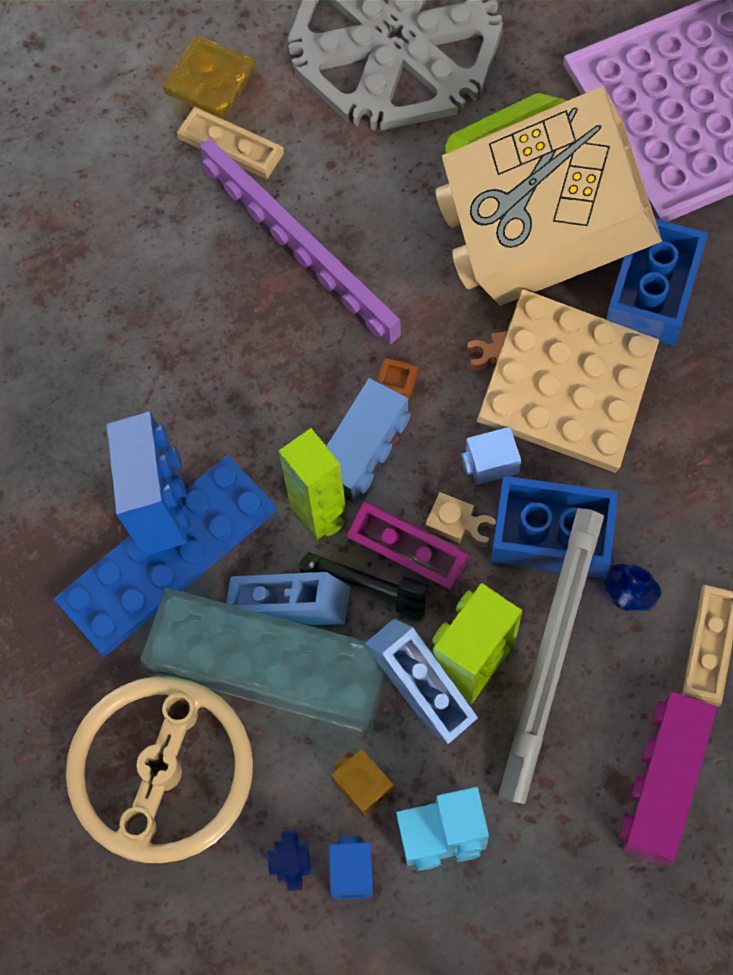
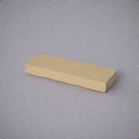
(243, 146)
(710, 646)

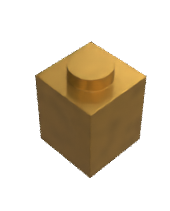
(361, 782)

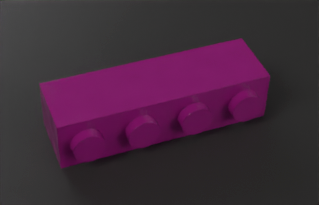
(669, 778)

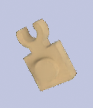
(454, 518)

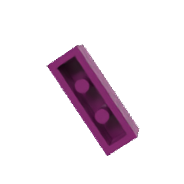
(409, 544)

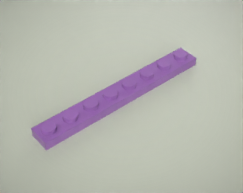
(305, 247)

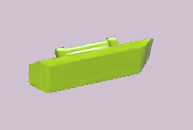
(511, 115)

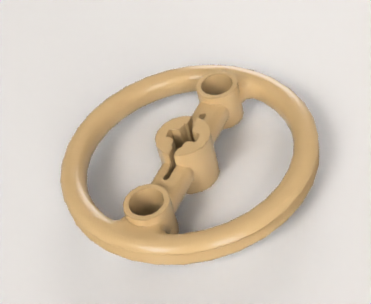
(152, 787)

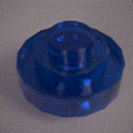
(632, 588)
(289, 860)

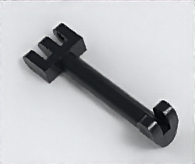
(408, 594)

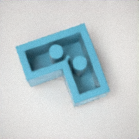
(444, 829)

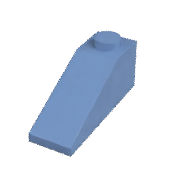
(293, 597)

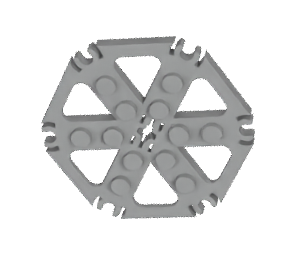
(387, 56)

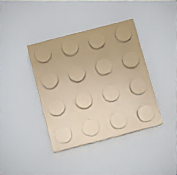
(568, 381)

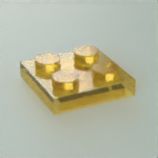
(210, 76)

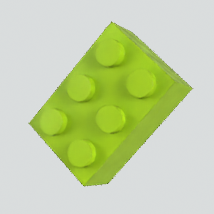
(477, 640)

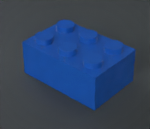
(658, 283)
(147, 483)
(538, 521)

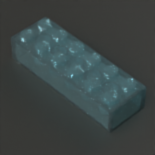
(265, 659)

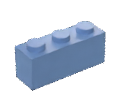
(366, 435)
(421, 680)

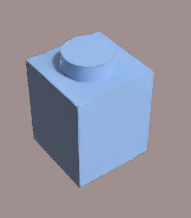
(491, 456)

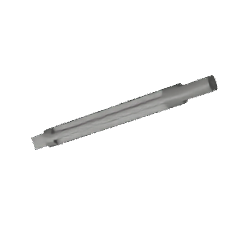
(551, 656)

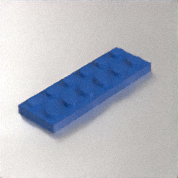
(128, 587)

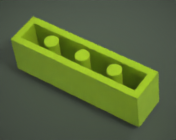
(314, 484)

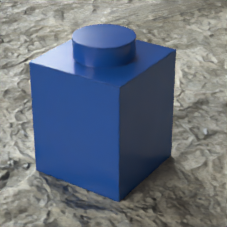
(351, 869)

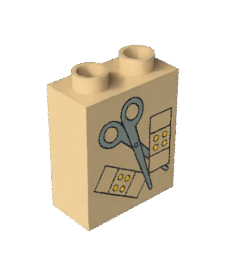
(546, 199)

